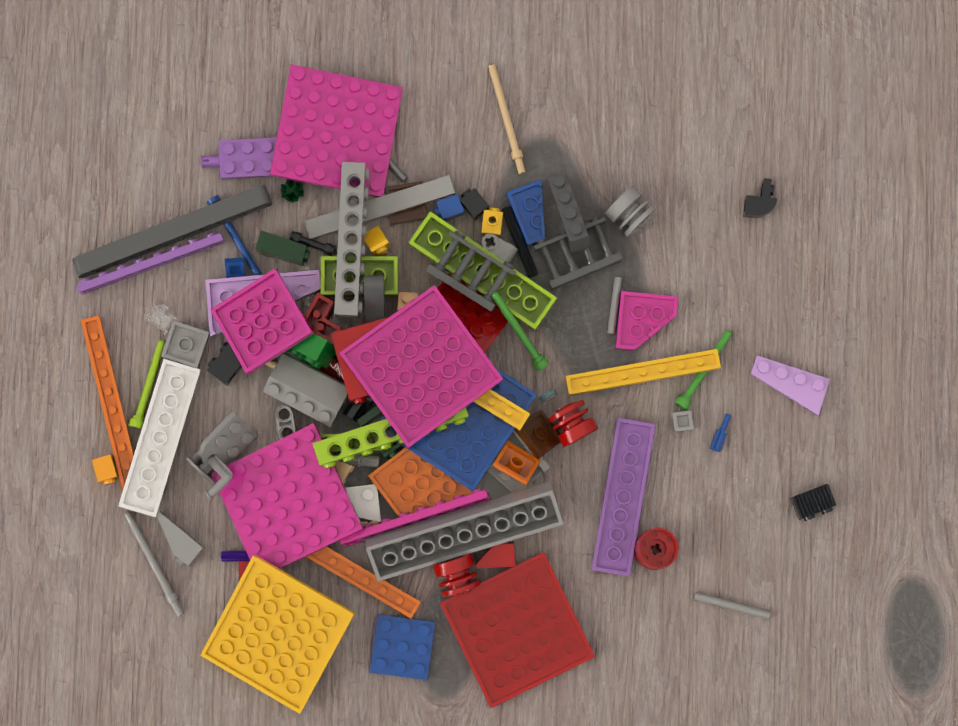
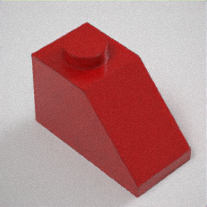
(498, 556)

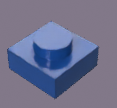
(235, 267)

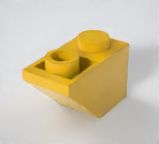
(376, 242)

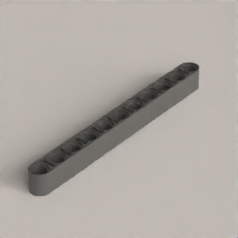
(172, 231)

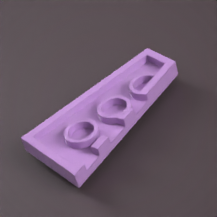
(797, 384)

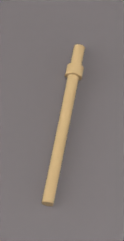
(516, 154)

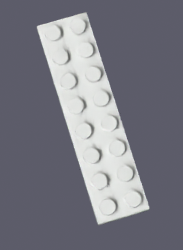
(159, 438)

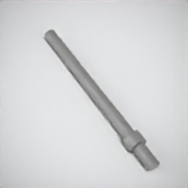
(171, 597)

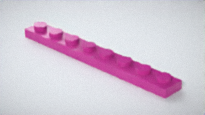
(422, 513)

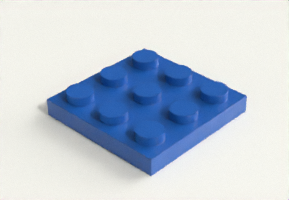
(402, 647)

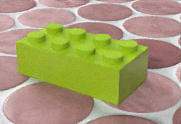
(374, 265)

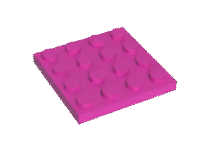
(261, 321)

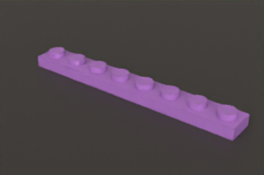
(157, 260)

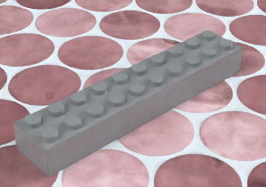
(464, 531)

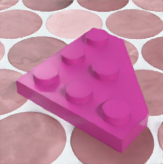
(642, 317)

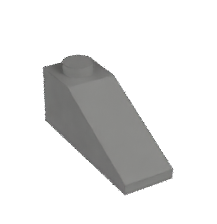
(180, 542)

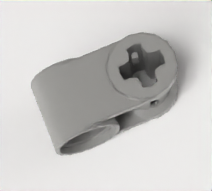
(501, 249)

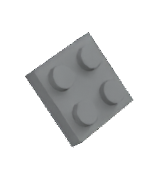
(185, 344)

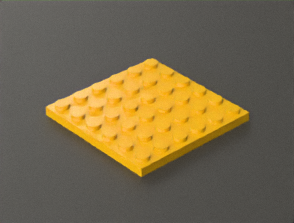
(277, 634)

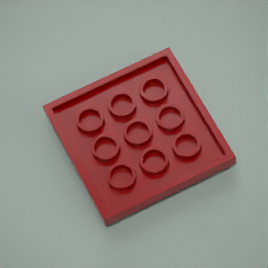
(478, 320)

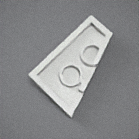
(365, 501)

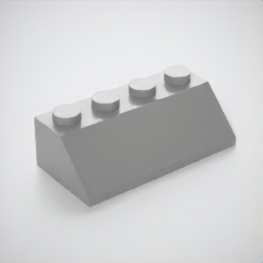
(306, 389)

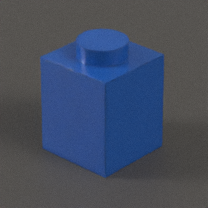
(449, 208)

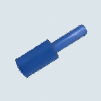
(720, 435)

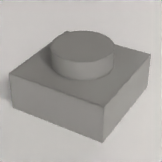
(682, 421)

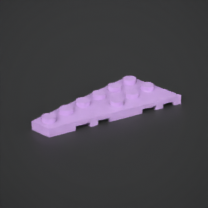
(217, 290)

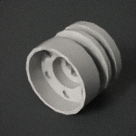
(630, 211)

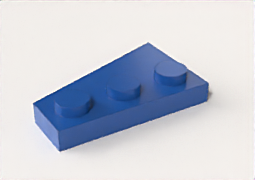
(528, 210)

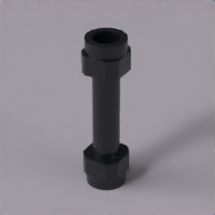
(328, 249)

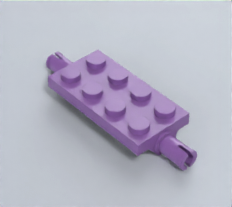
(243, 158)

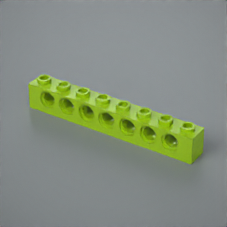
(323, 447)

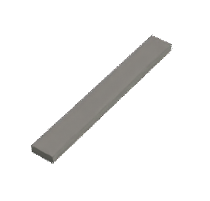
(385, 205)

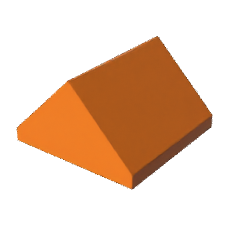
(516, 463)

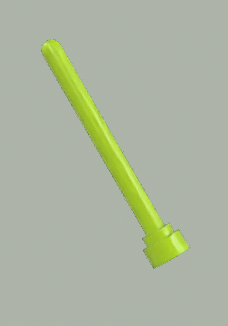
(138, 420)

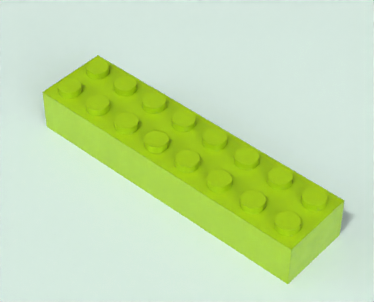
(522, 296)

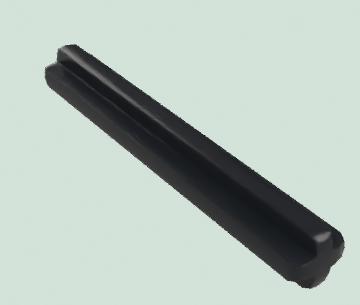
(519, 241)

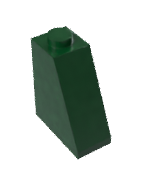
(282, 249)

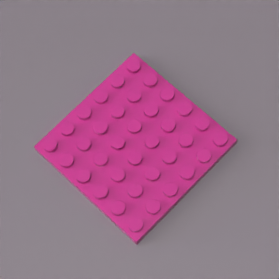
(335, 121)
(421, 366)
(287, 501)

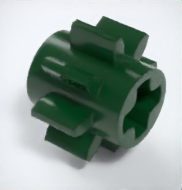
(292, 190)

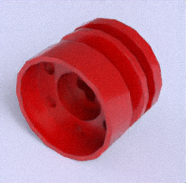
(573, 423)
(666, 544)
(456, 575)

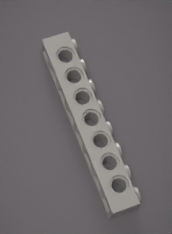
(342, 308)

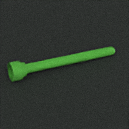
(538, 360)
(684, 400)

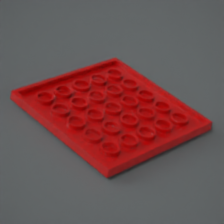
(517, 630)

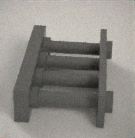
(575, 271)
(455, 279)

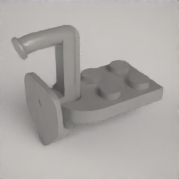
(221, 449)

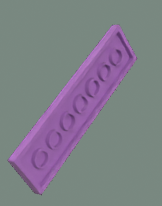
(623, 497)

